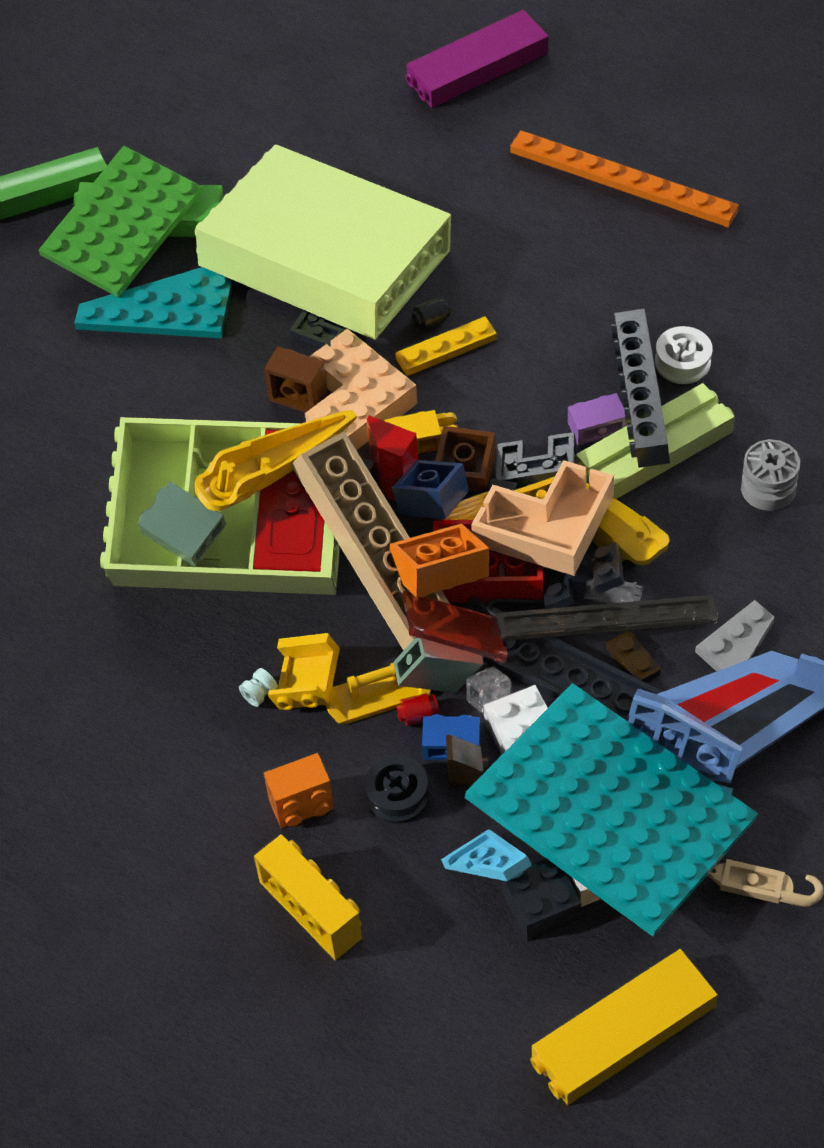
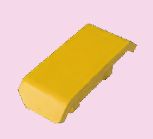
(368, 695)

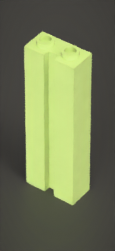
(690, 426)

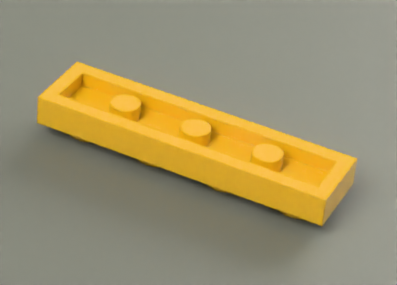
(446, 346)

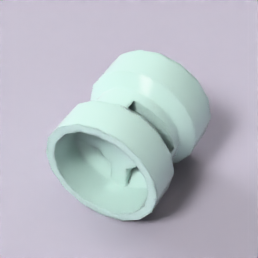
(258, 687)

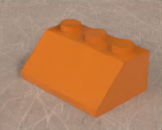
(440, 560)

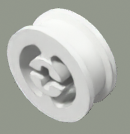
(694, 362)

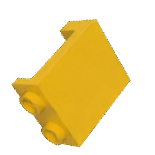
(306, 671)

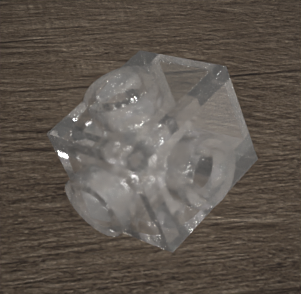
(487, 687)

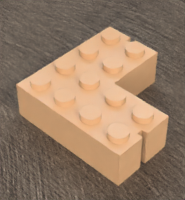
(361, 383)
(548, 530)

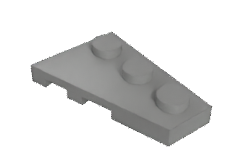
(736, 638)

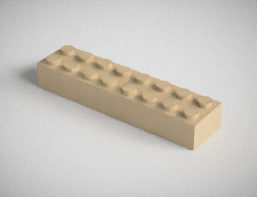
(360, 523)

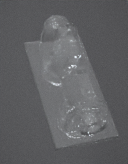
(624, 593)

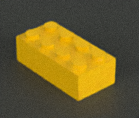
(309, 896)

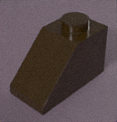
(464, 762)

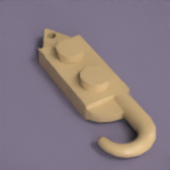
(763, 883)

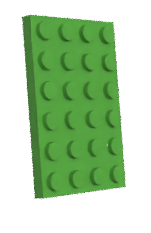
(120, 221)

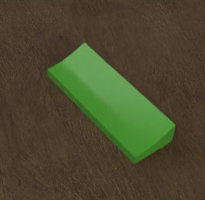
(48, 182)

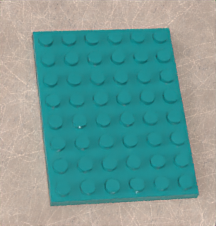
(612, 808)

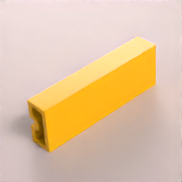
(623, 1027)

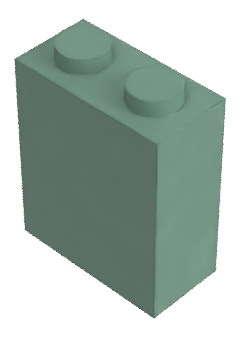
(181, 523)
(435, 666)

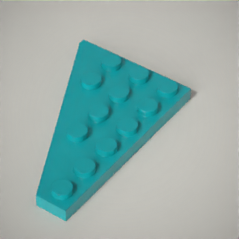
(178, 305)

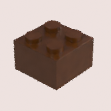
(295, 379)
(473, 449)

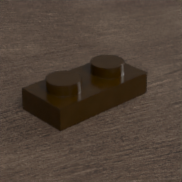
(633, 657)

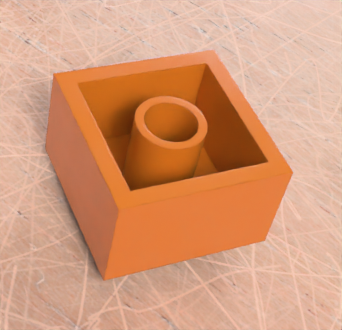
(299, 790)

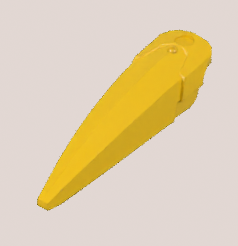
(261, 461)
(635, 535)

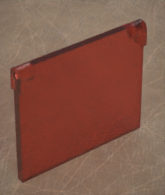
(454, 626)

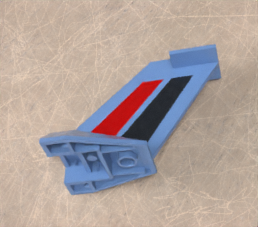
(732, 712)

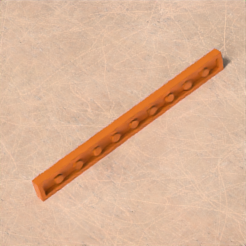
(624, 178)

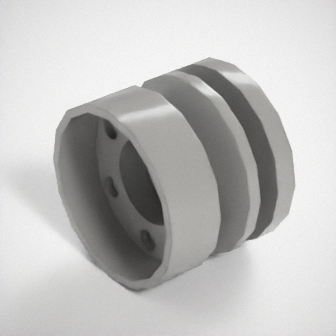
(770, 475)

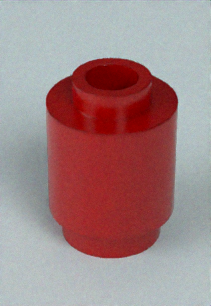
(414, 708)

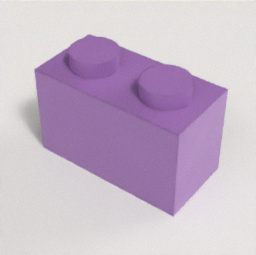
(596, 418)

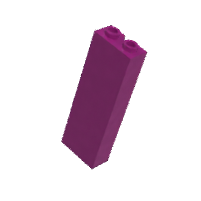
(477, 58)

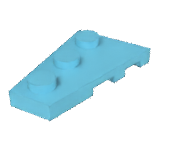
(488, 857)

